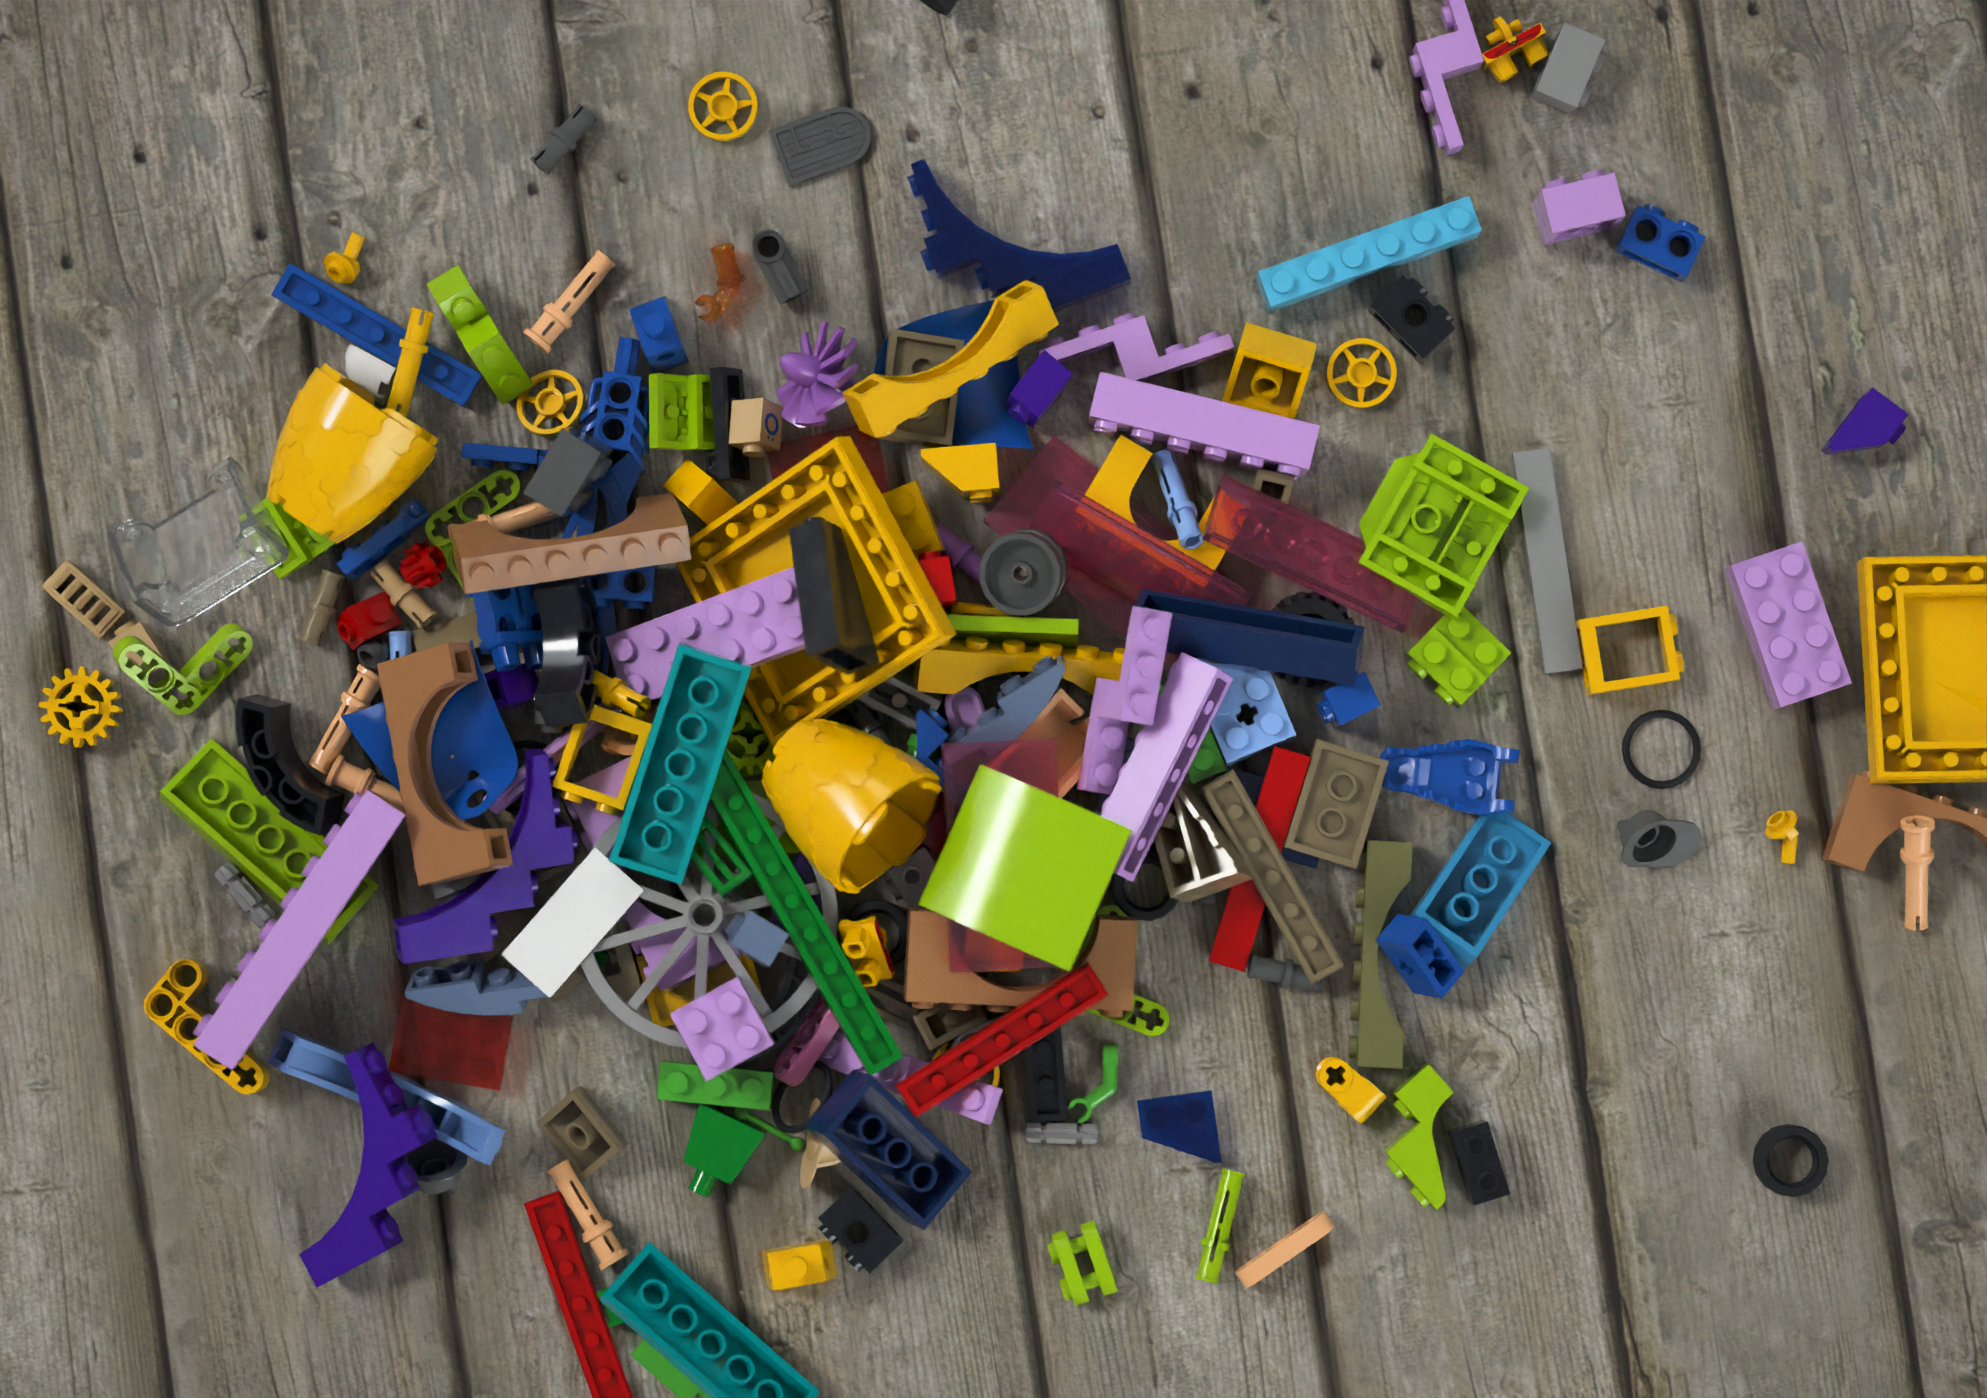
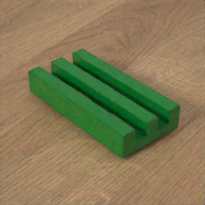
(734, 882)

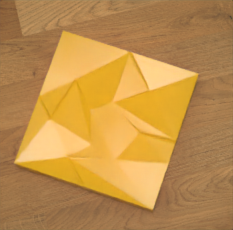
(895, 593)
(1925, 667)

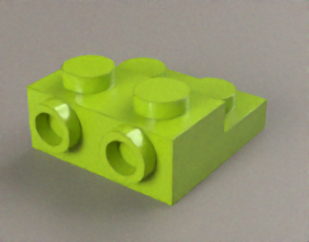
(1456, 656)

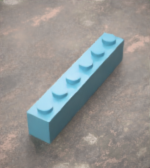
(1368, 254)

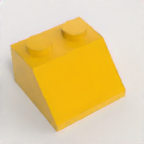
(1269, 371)
(966, 470)

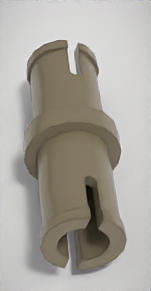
(321, 607)

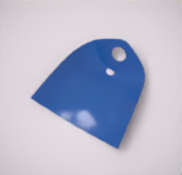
(980, 402)
(465, 728)

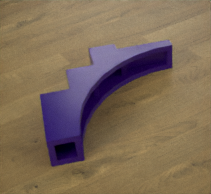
(535, 842)
(384, 1176)

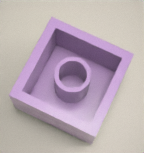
(1578, 207)
(722, 1028)

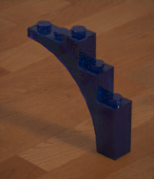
(960, 244)

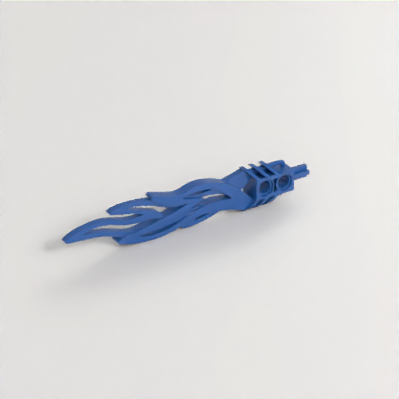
(622, 478)

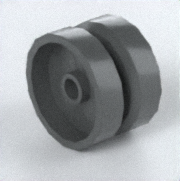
(1046, 569)

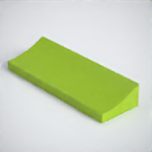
(1026, 629)
(230, 814)

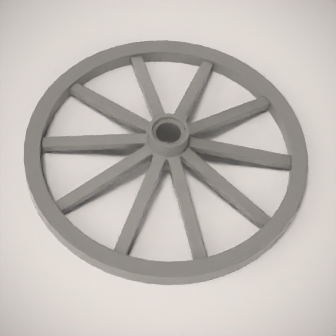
(627, 1012)

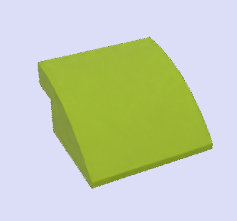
(1024, 867)

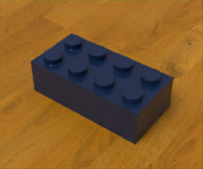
(888, 1149)

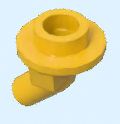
(344, 267)
(1783, 826)

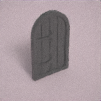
(821, 143)

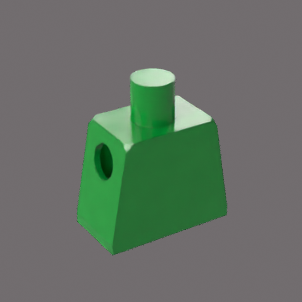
(719, 1147)

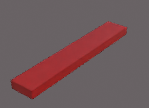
(1244, 902)
(1001, 1039)
(577, 1297)

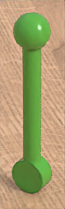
(796, 1143)

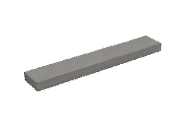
(1547, 562)

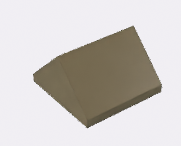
(582, 1132)

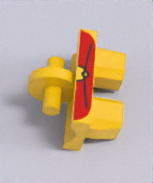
(1529, 42)
(867, 950)

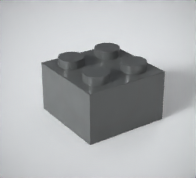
(569, 471)

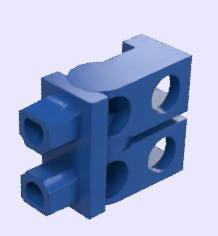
(508, 626)

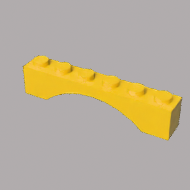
(1014, 320)
(964, 662)

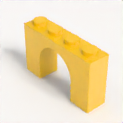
(1113, 490)

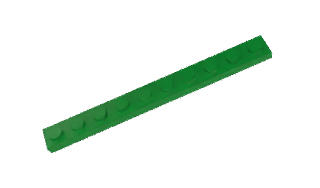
(802, 920)

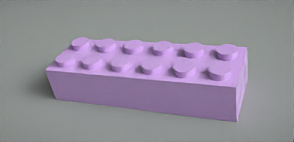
(1202, 425)
(742, 624)

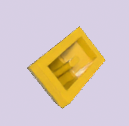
(699, 492)

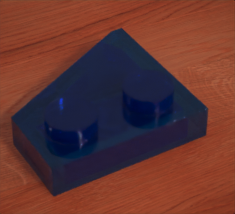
(1182, 1123)

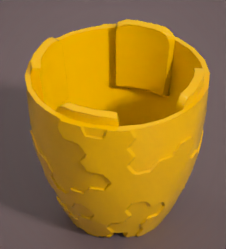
(344, 456)
(849, 800)

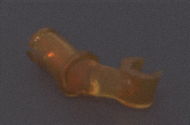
(728, 282)

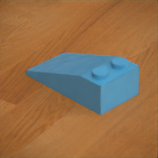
(1480, 883)

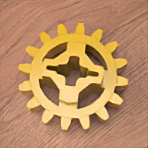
(81, 721)

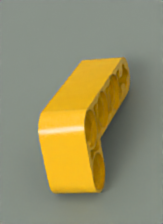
(183, 1010)

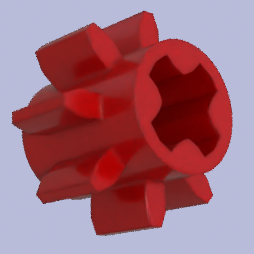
(423, 565)

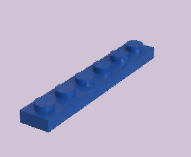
(373, 333)

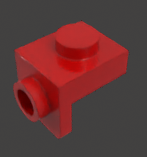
(367, 620)

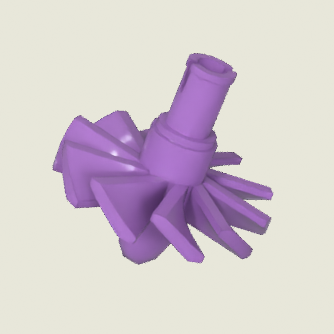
(815, 378)

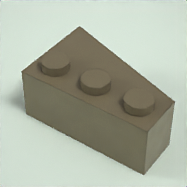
(1196, 851)

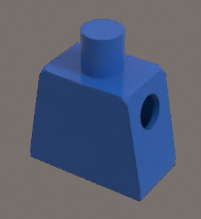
(659, 335)

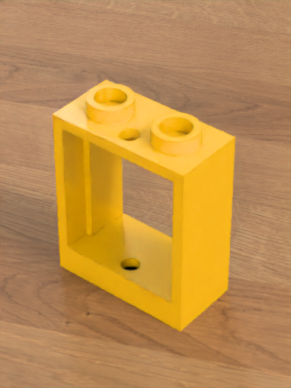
(1591, 659)
(575, 792)

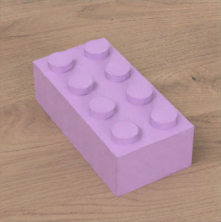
(1787, 625)

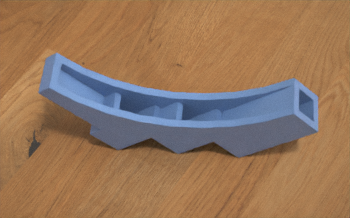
(326, 1067)

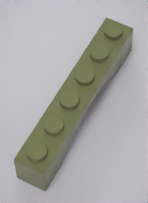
(1378, 1034)

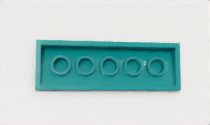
(680, 763)
(699, 1333)

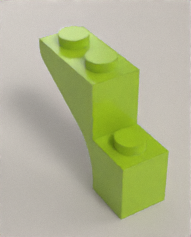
(479, 334)
(1414, 1150)

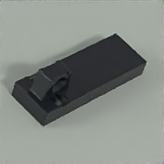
(726, 460)
(1046, 1079)

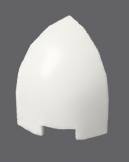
(369, 373)

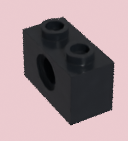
(1416, 340)
(1478, 1162)
(854, 1207)

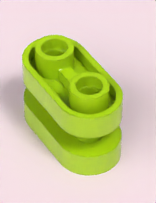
(1074, 1284)

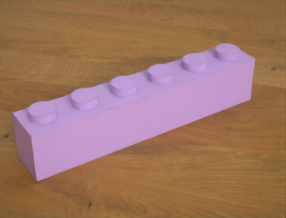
(1163, 756)

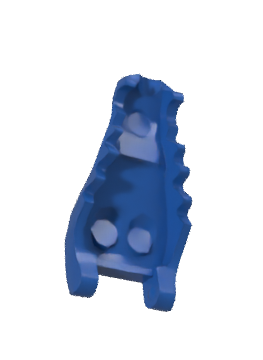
(1454, 774)

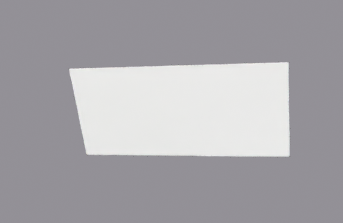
(572, 922)

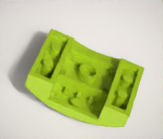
(1438, 523)

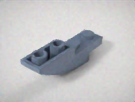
(1019, 702)
(471, 989)

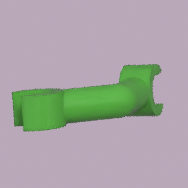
(1108, 1085)

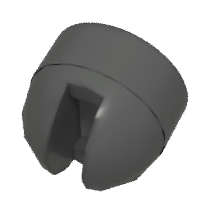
(373, 653)

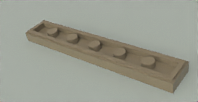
(1272, 876)

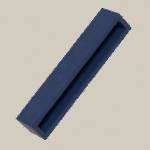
(1260, 637)

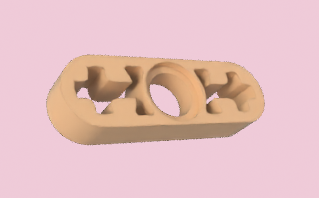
(1285, 1249)

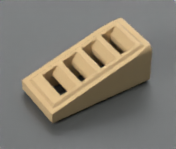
(60, 576)

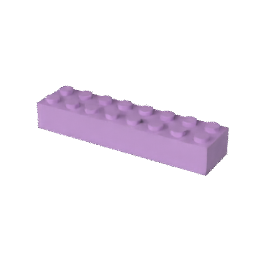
(299, 930)

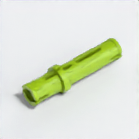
(1207, 1269)

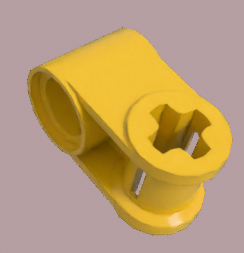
(1352, 1092)

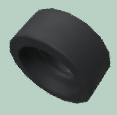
(1131, 909)
(894, 913)
(1819, 1163)

